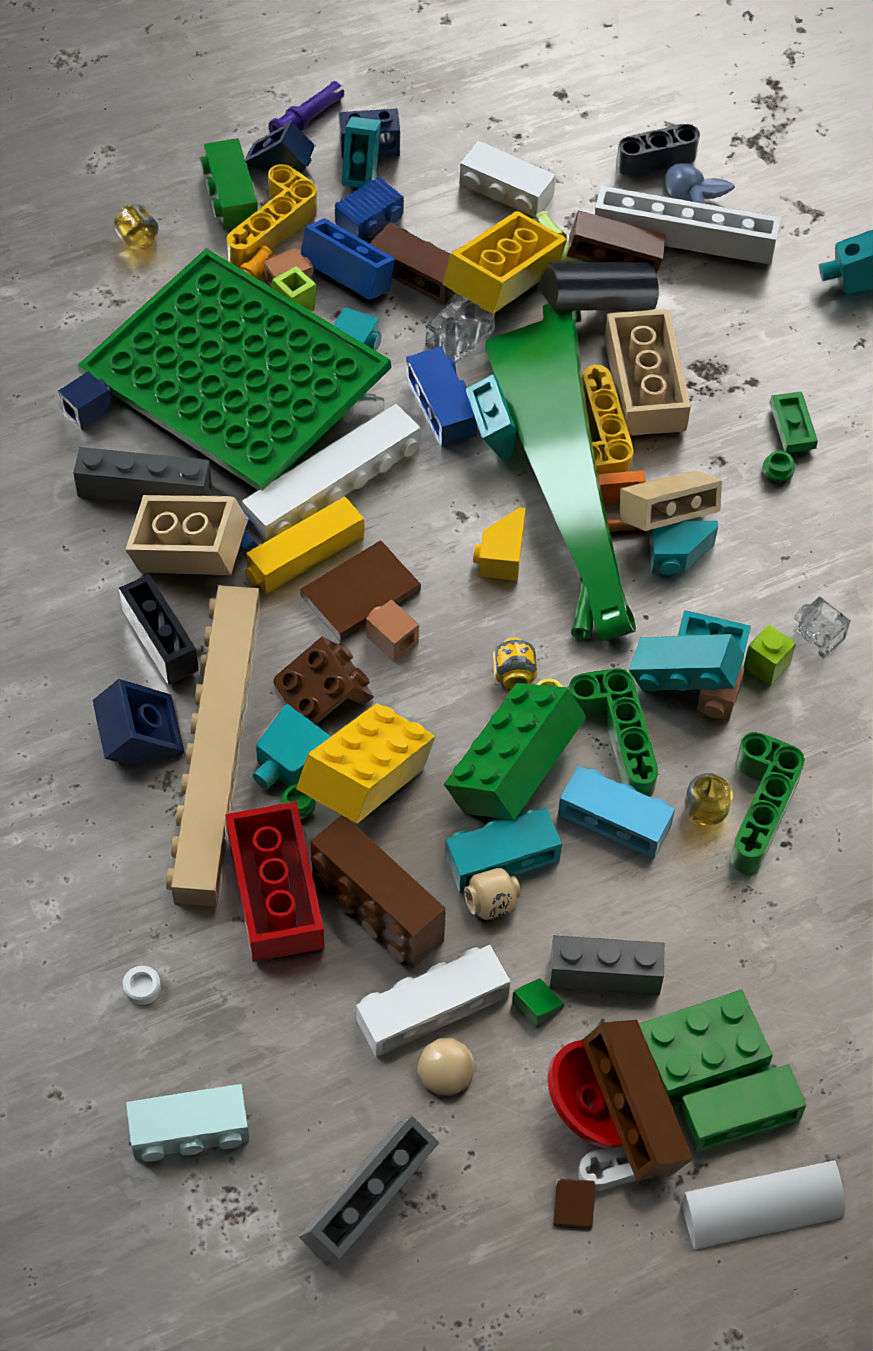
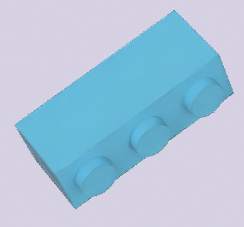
(616, 811)

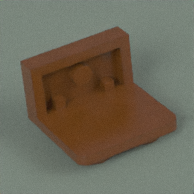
(322, 680)

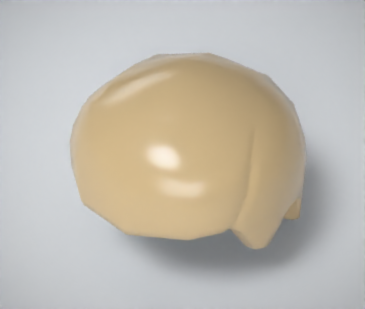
(446, 1067)

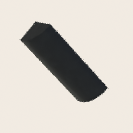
(600, 286)

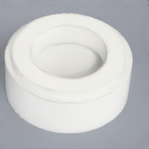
(141, 985)

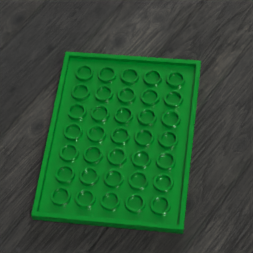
(235, 368)

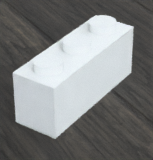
(507, 179)

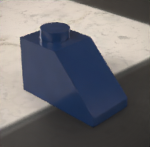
(281, 146)

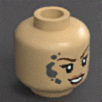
(492, 894)

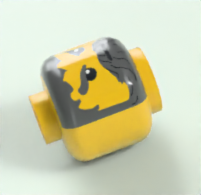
(515, 662)

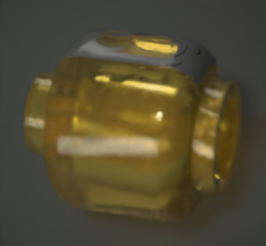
(136, 226)
(708, 799)

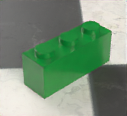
(228, 182)
(741, 1106)

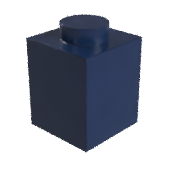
(85, 399)

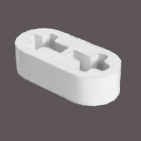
(612, 1176)

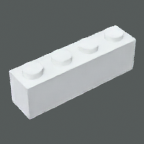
(432, 999)

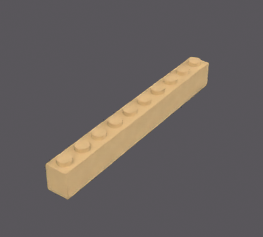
(215, 749)

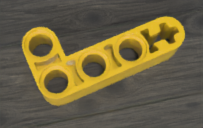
(290, 208)
(606, 422)

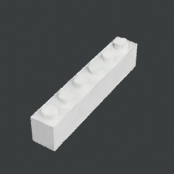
(694, 224)
(333, 473)

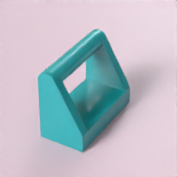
(493, 416)

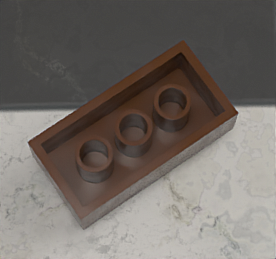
(377, 891)

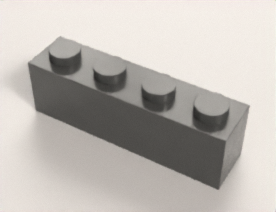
(132, 475)
(368, 1190)

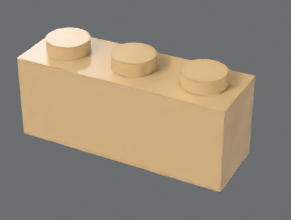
(670, 500)

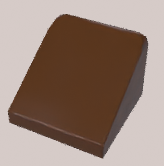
(574, 1203)

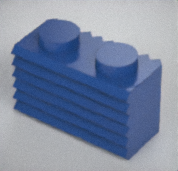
(369, 208)

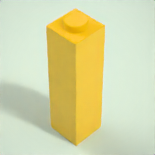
(304, 545)

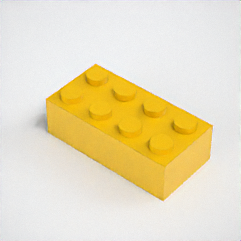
(503, 261)
(365, 762)

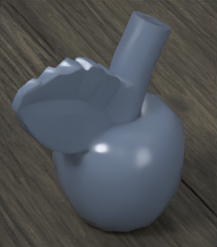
(688, 184)

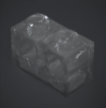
(459, 328)

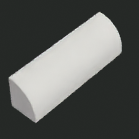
(764, 1204)

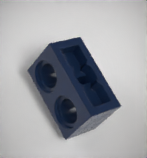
(389, 131)

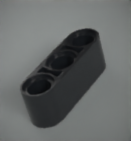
(657, 149)

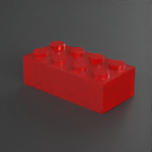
(275, 881)

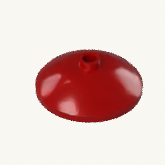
(579, 1097)

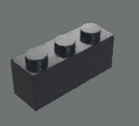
(158, 629)

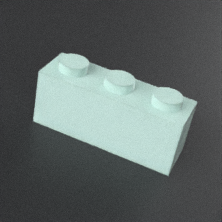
(187, 1122)

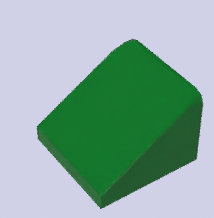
(536, 1001)

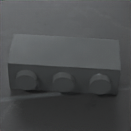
(607, 965)

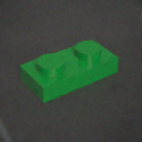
(793, 422)

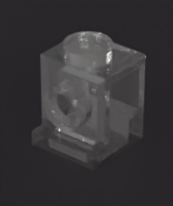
(822, 625)

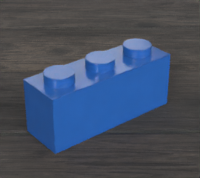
(347, 259)
(441, 395)

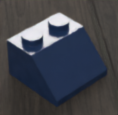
(137, 724)

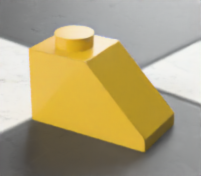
(501, 547)

